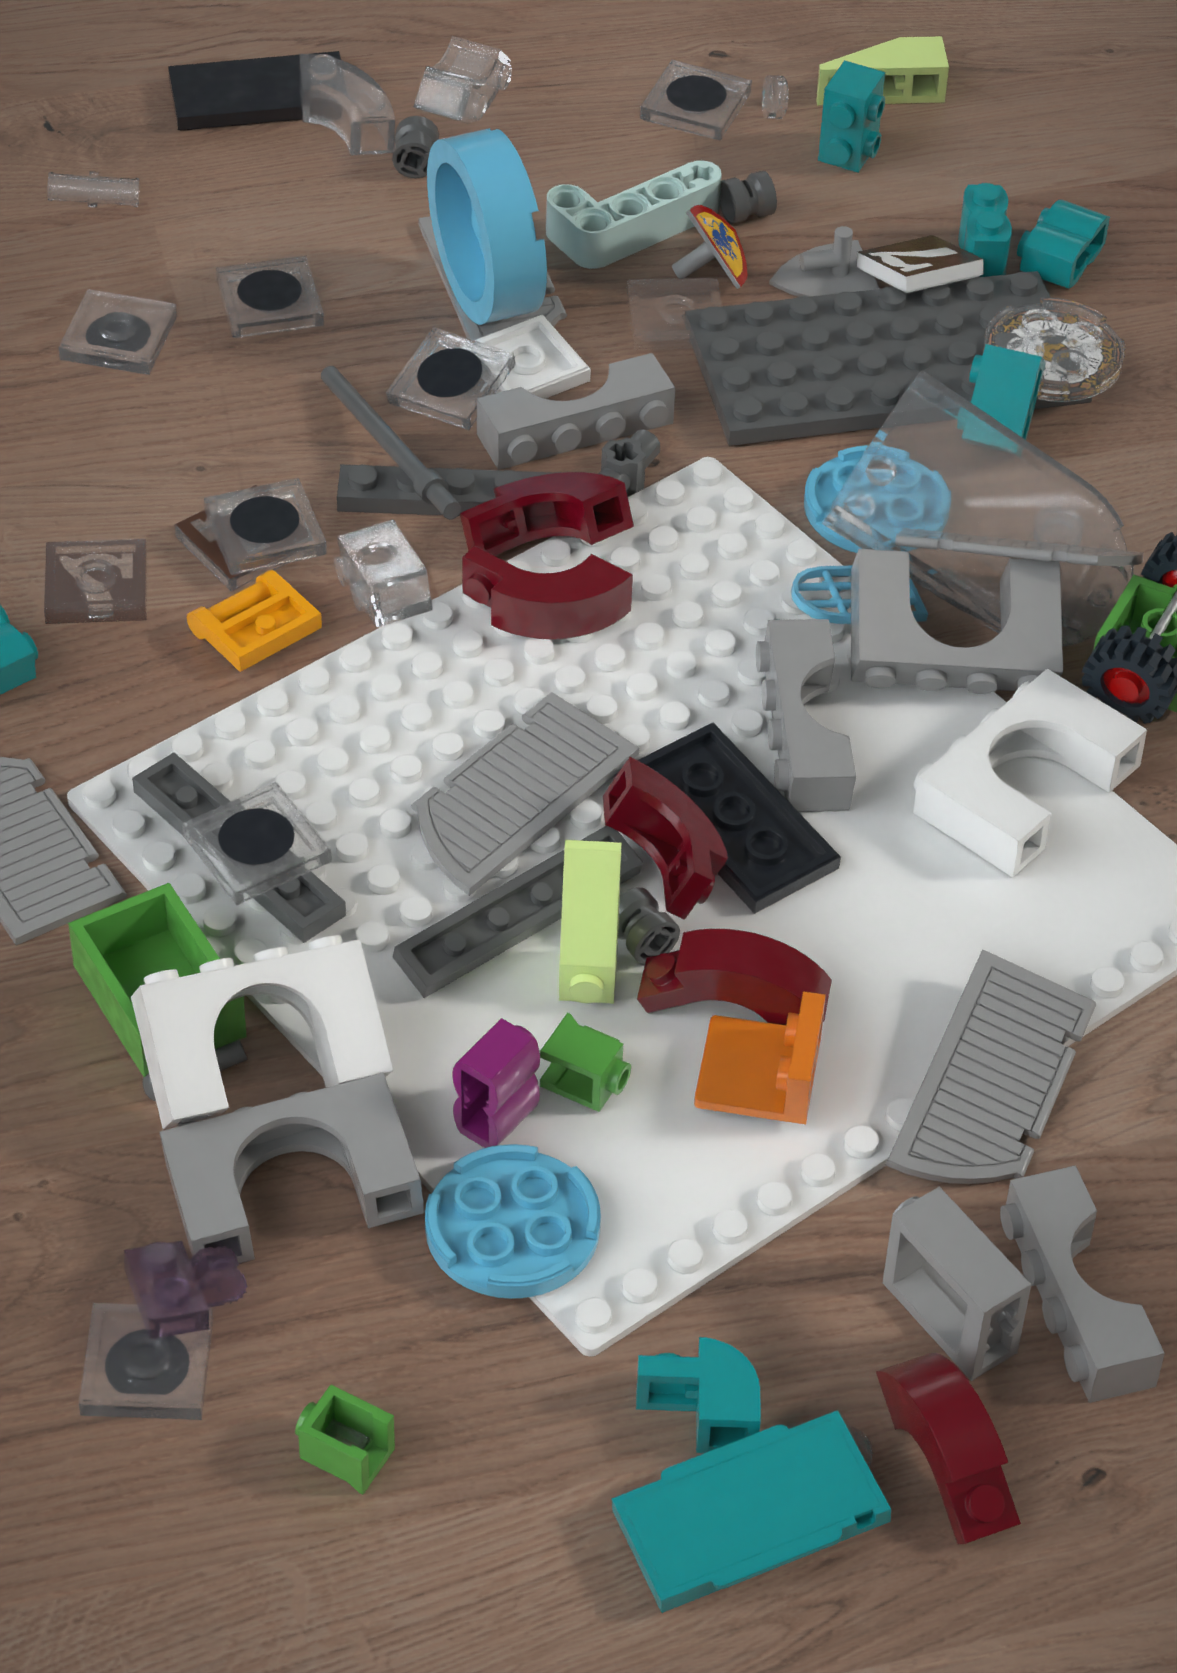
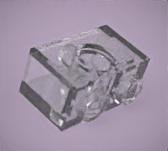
(383, 573)

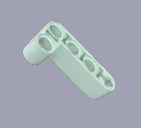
(631, 220)

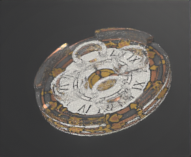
(1073, 340)

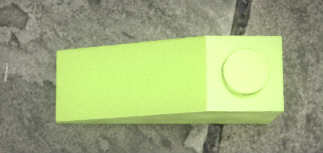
(913, 69)
(589, 921)

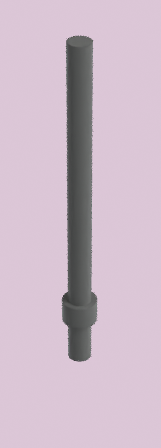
(427, 482)

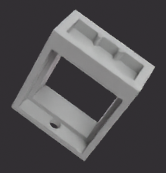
(955, 1282)

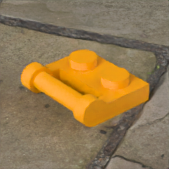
(256, 621)

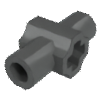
(629, 458)

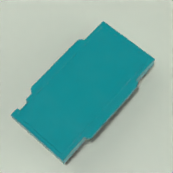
(749, 1509)

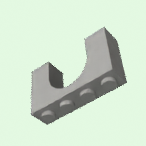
(894, 649)
(345, 1122)

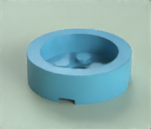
(486, 225)

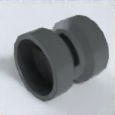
(412, 146)
(747, 197)
(645, 927)

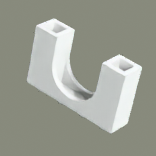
(1043, 721)
(323, 984)

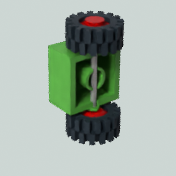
(1137, 645)

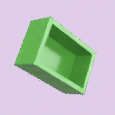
(140, 938)

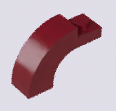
(549, 506)
(548, 603)
(669, 830)
(733, 969)
(958, 1439)

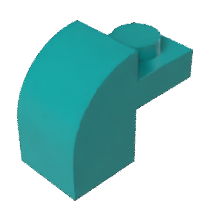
(715, 1384)

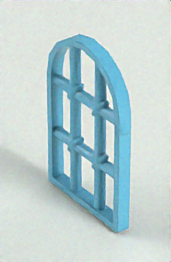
(812, 607)

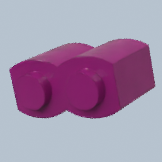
(496, 1084)

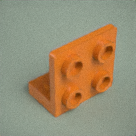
(762, 1065)

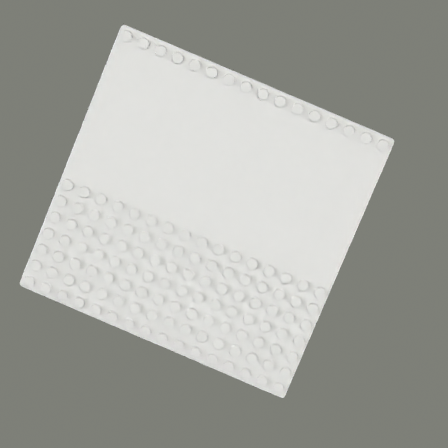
(890, 927)

